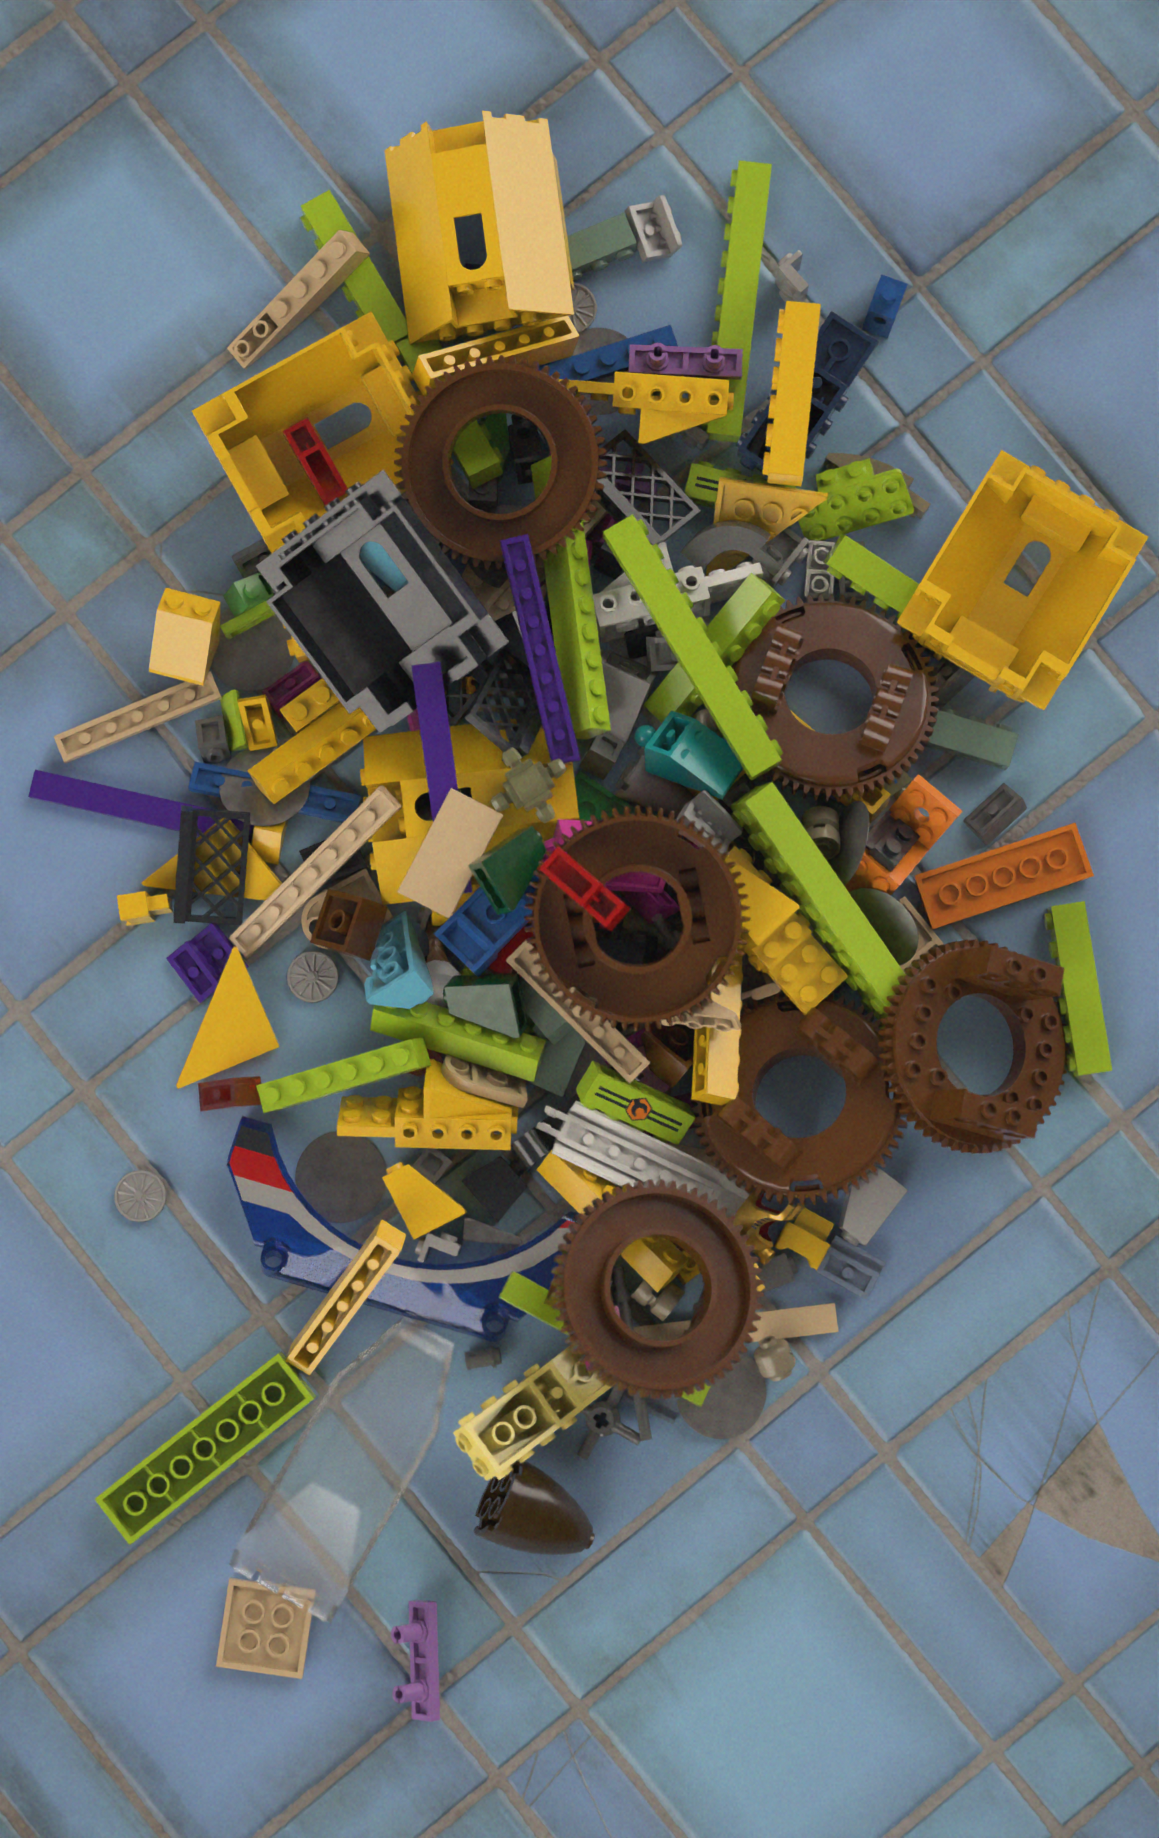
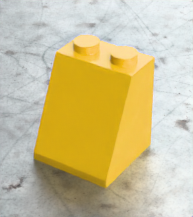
(185, 636)
(420, 1201)

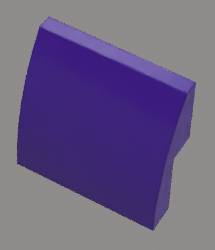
(202, 961)

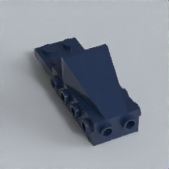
(838, 360)

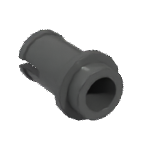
(483, 1358)

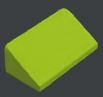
(233, 722)

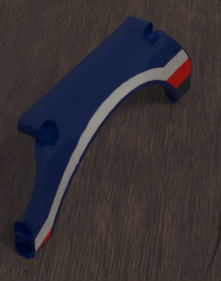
(317, 1254)

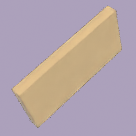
(452, 843)

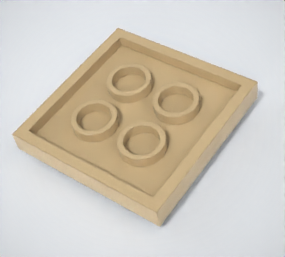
(263, 1631)

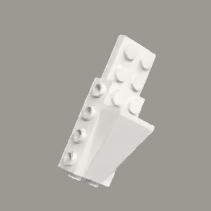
(621, 609)

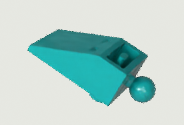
(689, 754)

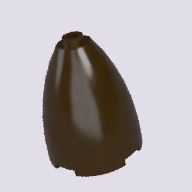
(532, 1514)

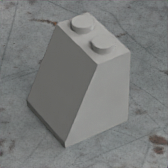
(626, 692)
(869, 1207)

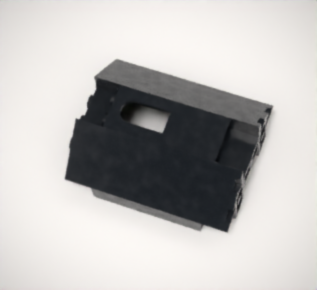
(348, 622)

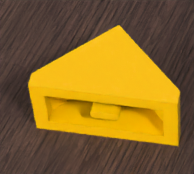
(269, 841)

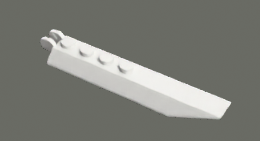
(630, 1155)

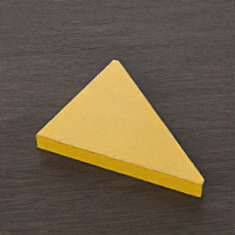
(760, 504)
(259, 880)
(232, 1027)

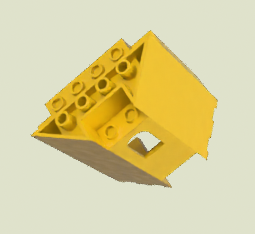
(511, 179)
(313, 383)
(994, 630)
(399, 766)

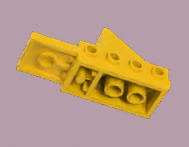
(665, 413)
(781, 939)
(430, 1109)

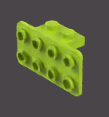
(856, 500)

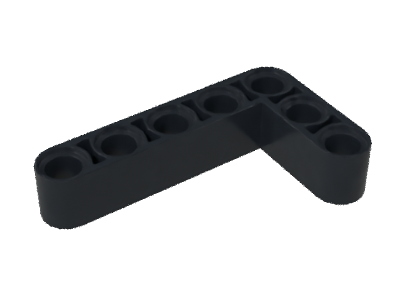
(536, 1143)

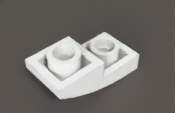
(817, 578)

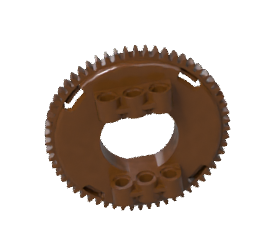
(876, 648)
(707, 906)
(835, 1156)

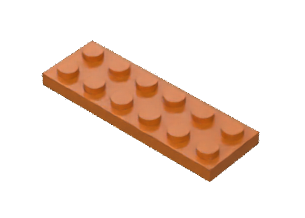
(1003, 876)

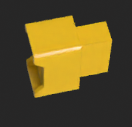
(142, 908)
(806, 1237)

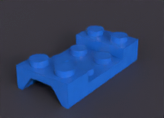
(479, 933)

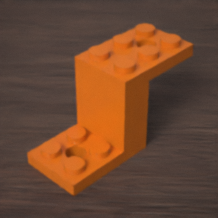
(906, 808)

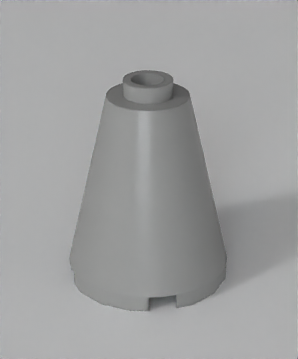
(649, 789)

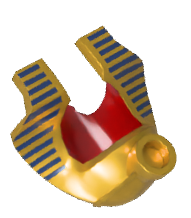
(756, 1222)

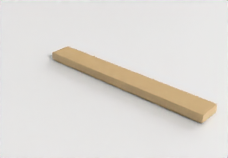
(315, 871)
(776, 1323)

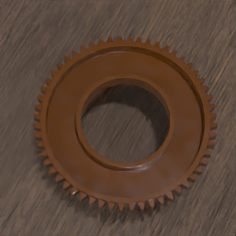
(488, 391)
(1023, 995)
(720, 1316)

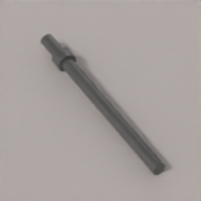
(622, 1297)

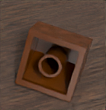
(349, 924)
(669, 1051)

